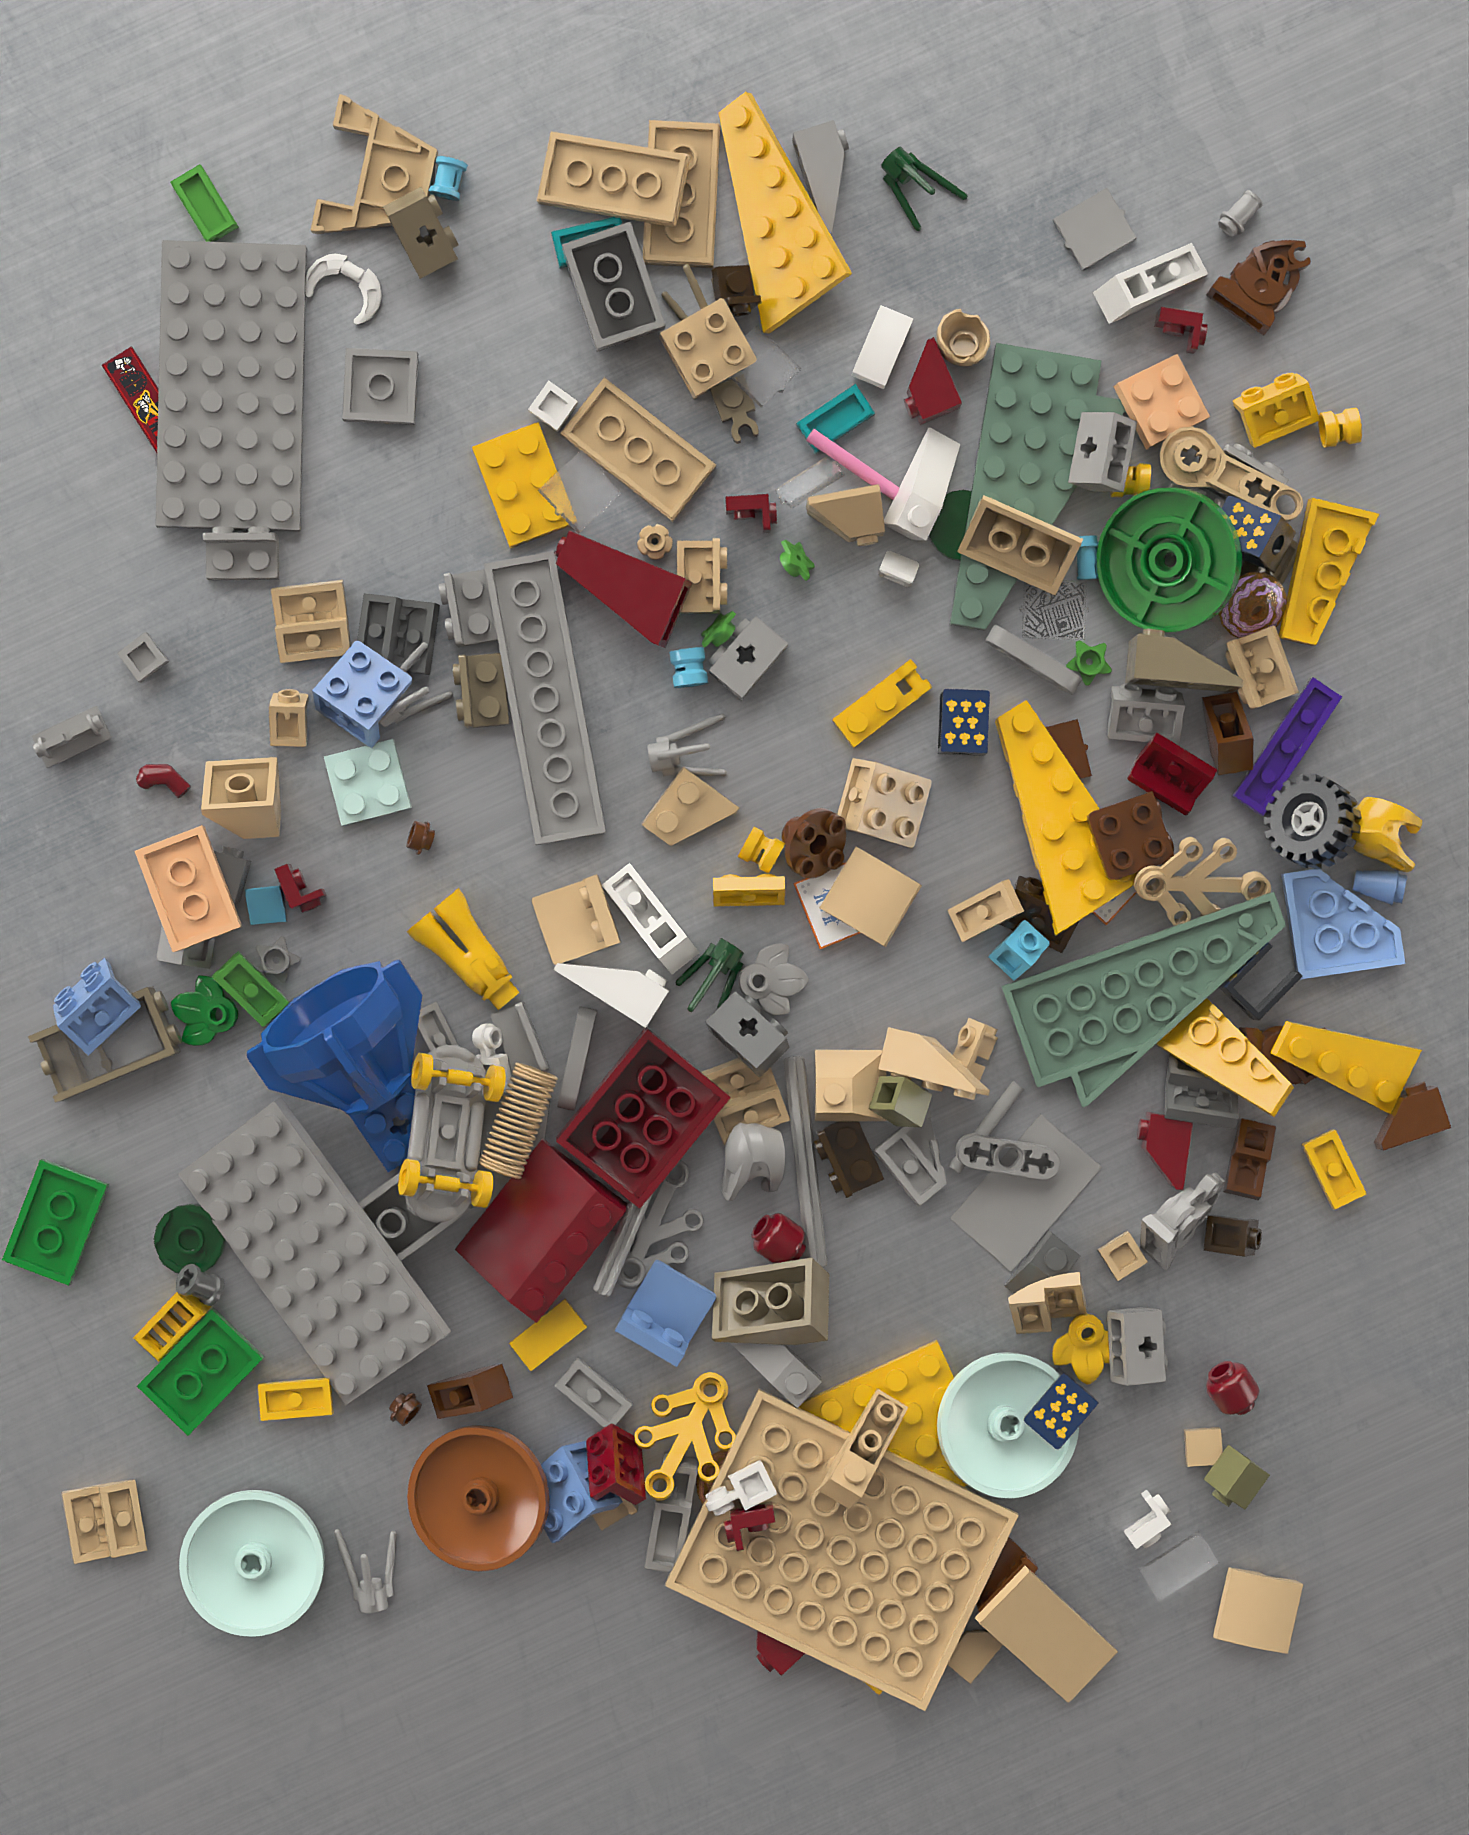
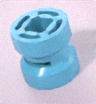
(688, 667)

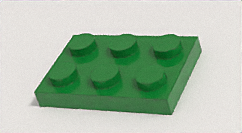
(55, 1222)
(200, 1371)

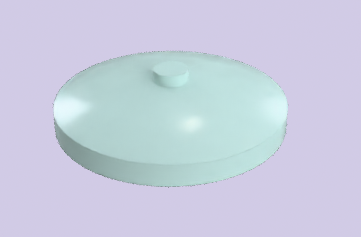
(985, 1428)
(252, 1563)

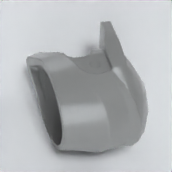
(750, 1153)

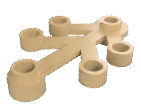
(1196, 880)

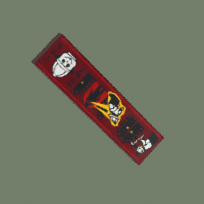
(136, 390)

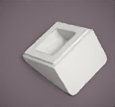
(898, 569)

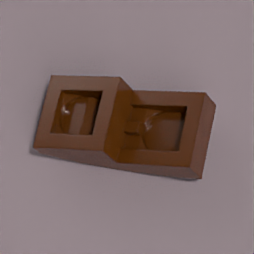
(1249, 1159)

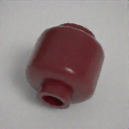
(778, 1238)
(1232, 1388)

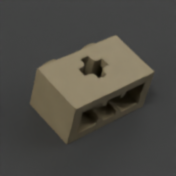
(425, 252)

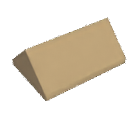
(1019, 545)

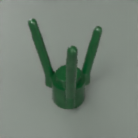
(904, 167)
(723, 958)

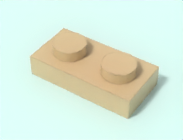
(985, 910)

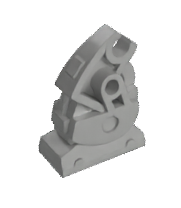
(1177, 1219)

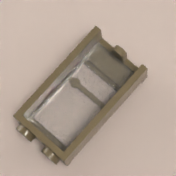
(134, 1045)

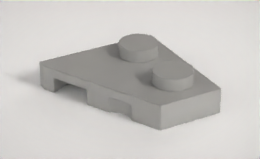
(914, 1160)

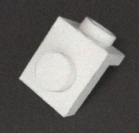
(1147, 1529)

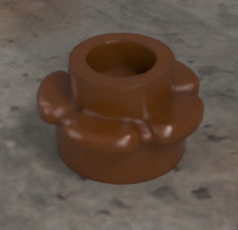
(420, 837)
(404, 1408)

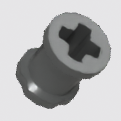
(198, 1284)

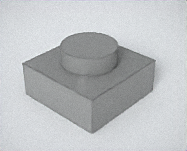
(142, 657)

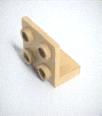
(707, 347)
(884, 802)
(576, 920)

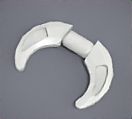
(368, 282)

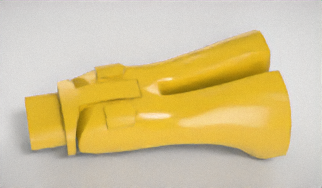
(480, 966)

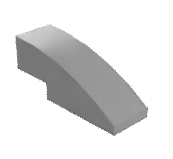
(671, 1517)

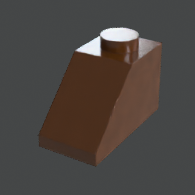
(1228, 733)
(1413, 1117)
(470, 1391)

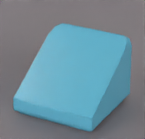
(266, 905)

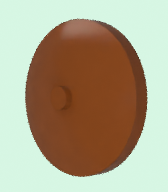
(478, 1498)

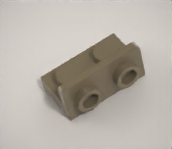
(483, 691)

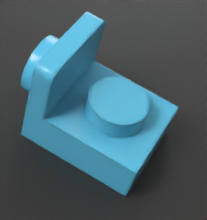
(1019, 950)

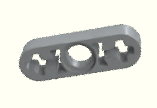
(1033, 659)
(577, 1058)
(1034, 1151)

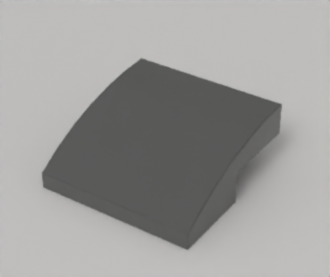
(398, 628)
(1198, 1098)

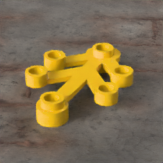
(688, 1430)

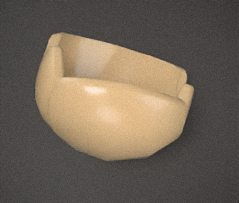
(962, 338)

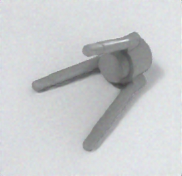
(399, 710)
(666, 755)
(370, 1592)

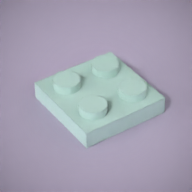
(367, 782)

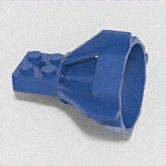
(344, 1052)

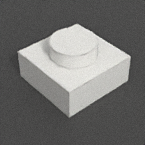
(553, 406)

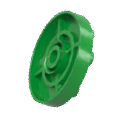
(1134, 554)

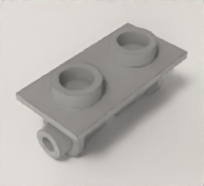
(71, 737)

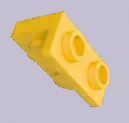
(1276, 408)

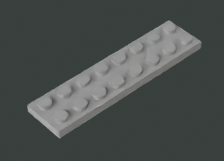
(544, 698)

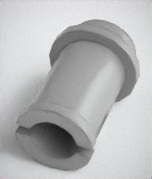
(1234, 220)

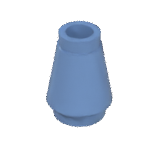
(1381, 885)

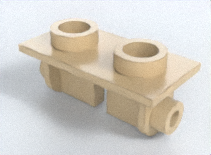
(973, 1041)

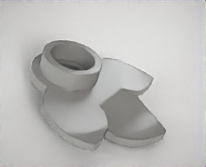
(777, 979)

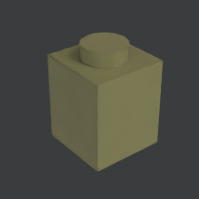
(900, 1101)
(1235, 1478)

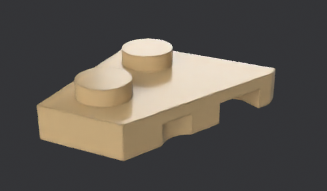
(687, 808)

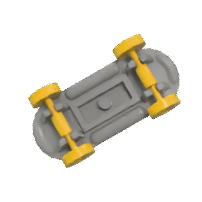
(447, 1133)

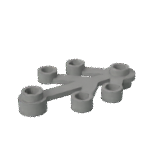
(651, 1232)

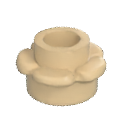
(654, 551)

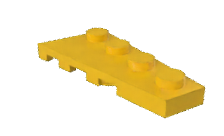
(1325, 554)
(1226, 1056)
(1358, 1065)

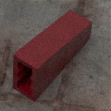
(630, 587)

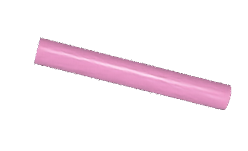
(852, 463)

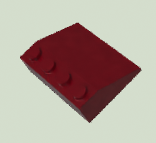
(642, 1117)
(541, 1230)

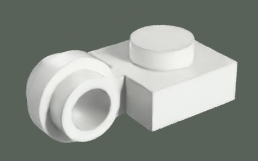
(488, 1038)
(750, 1486)

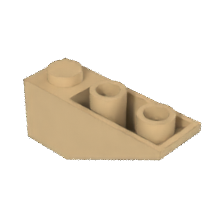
(926, 1059)
(863, 1449)

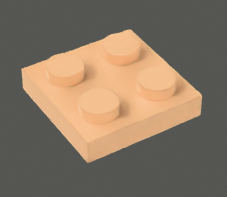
(1161, 400)

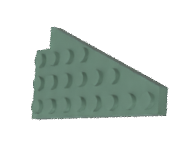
(1025, 455)
(1116, 1004)

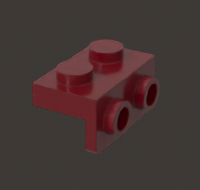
(1171, 773)

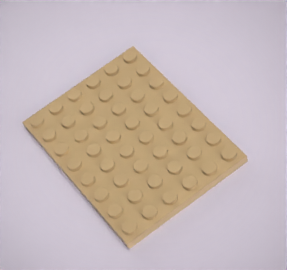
(858, 1586)

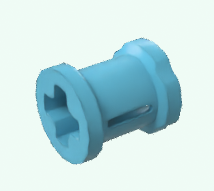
(448, 178)

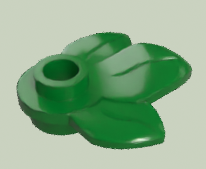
(199, 1011)

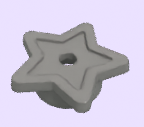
(278, 949)

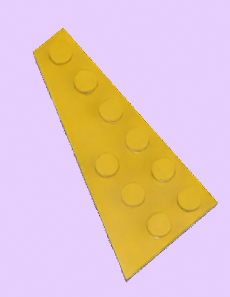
(783, 233)
(1056, 820)

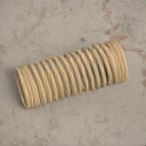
(500, 1163)

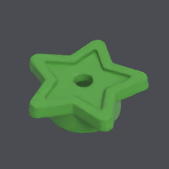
(795, 560)
(719, 631)
(1095, 653)

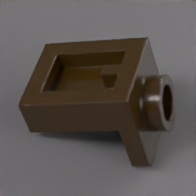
(735, 287)
(1232, 1236)

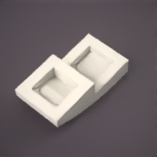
(882, 347)

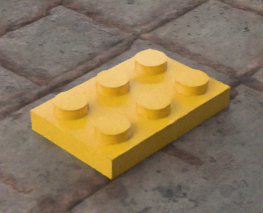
(514, 472)

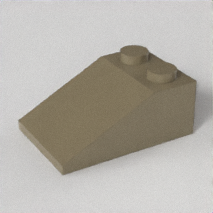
(1170, 663)
(772, 1304)

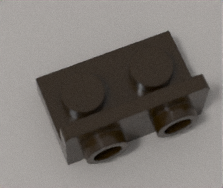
(1037, 913)
(849, 1157)

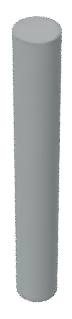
(990, 1121)

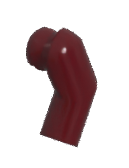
(162, 775)

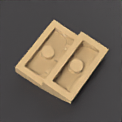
(311, 621)
(870, 896)
(751, 1097)
(1047, 1299)
(104, 1521)
(1258, 1610)

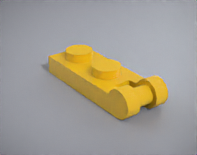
(880, 704)

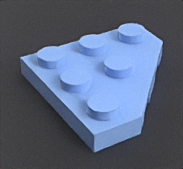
(1335, 928)

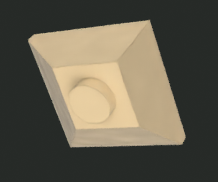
(850, 513)
(243, 796)
(846, 1084)

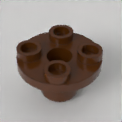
(814, 842)

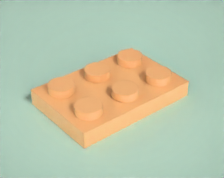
(188, 888)

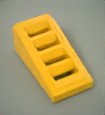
(186, 1307)

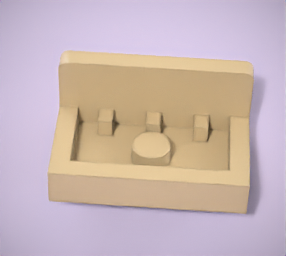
(701, 565)
(1262, 666)

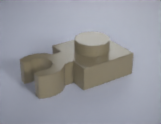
(734, 405)

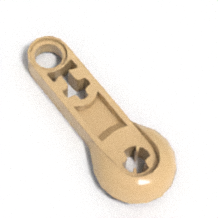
(1219, 470)

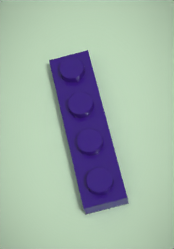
(1287, 745)

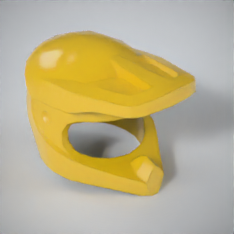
(1380, 831)

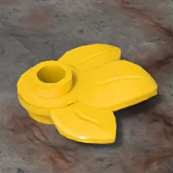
(1084, 1354)

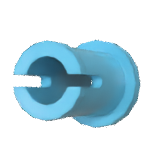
(1087, 558)

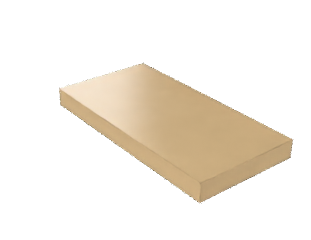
(613, 179)
(694, 236)
(638, 449)
(1046, 1634)

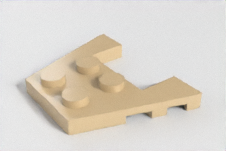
(391, 168)

